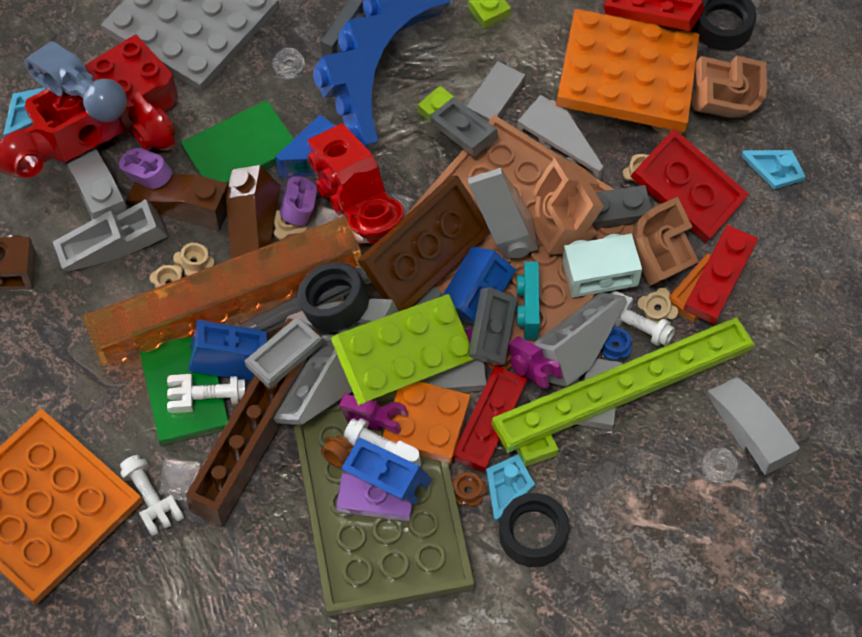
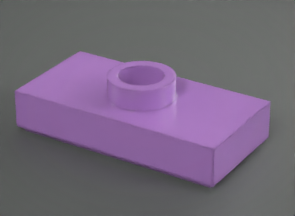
(364, 499)

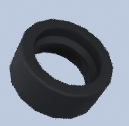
(726, 38)
(345, 313)
(534, 503)

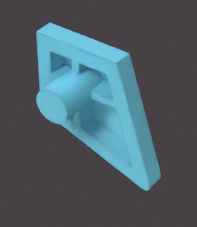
(17, 114)
(776, 167)
(507, 481)

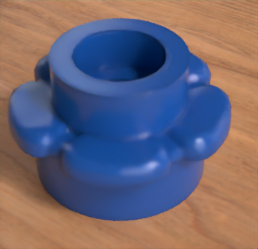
(624, 341)

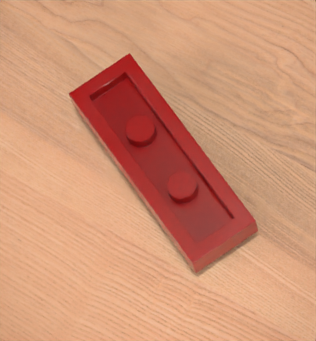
(668, 13)
(720, 274)
(479, 438)

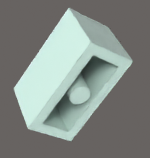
(601, 265)

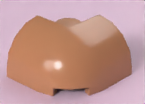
(729, 87)
(565, 205)
(662, 241)

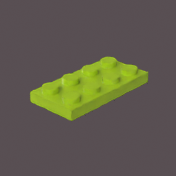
(402, 348)

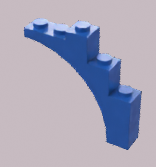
(362, 40)

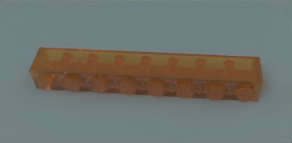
(217, 292)

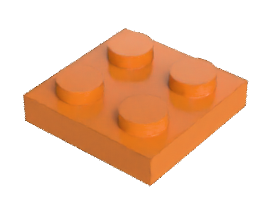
(432, 419)

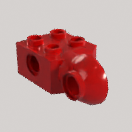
(148, 90)
(58, 132)
(353, 183)

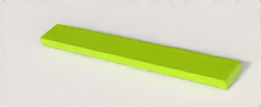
(621, 384)

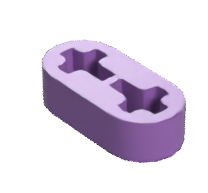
(145, 168)
(298, 200)

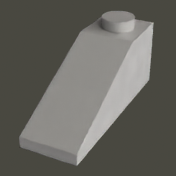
(558, 132)
(95, 184)
(504, 213)
(581, 337)
(316, 388)

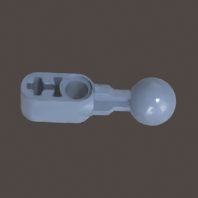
(65, 73)

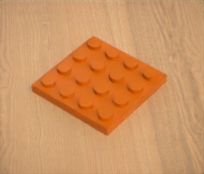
(628, 70)
(54, 505)

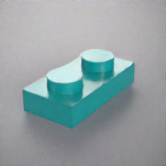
(529, 288)

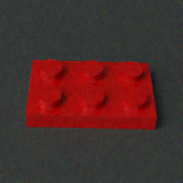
(702, 187)

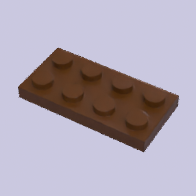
(425, 244)

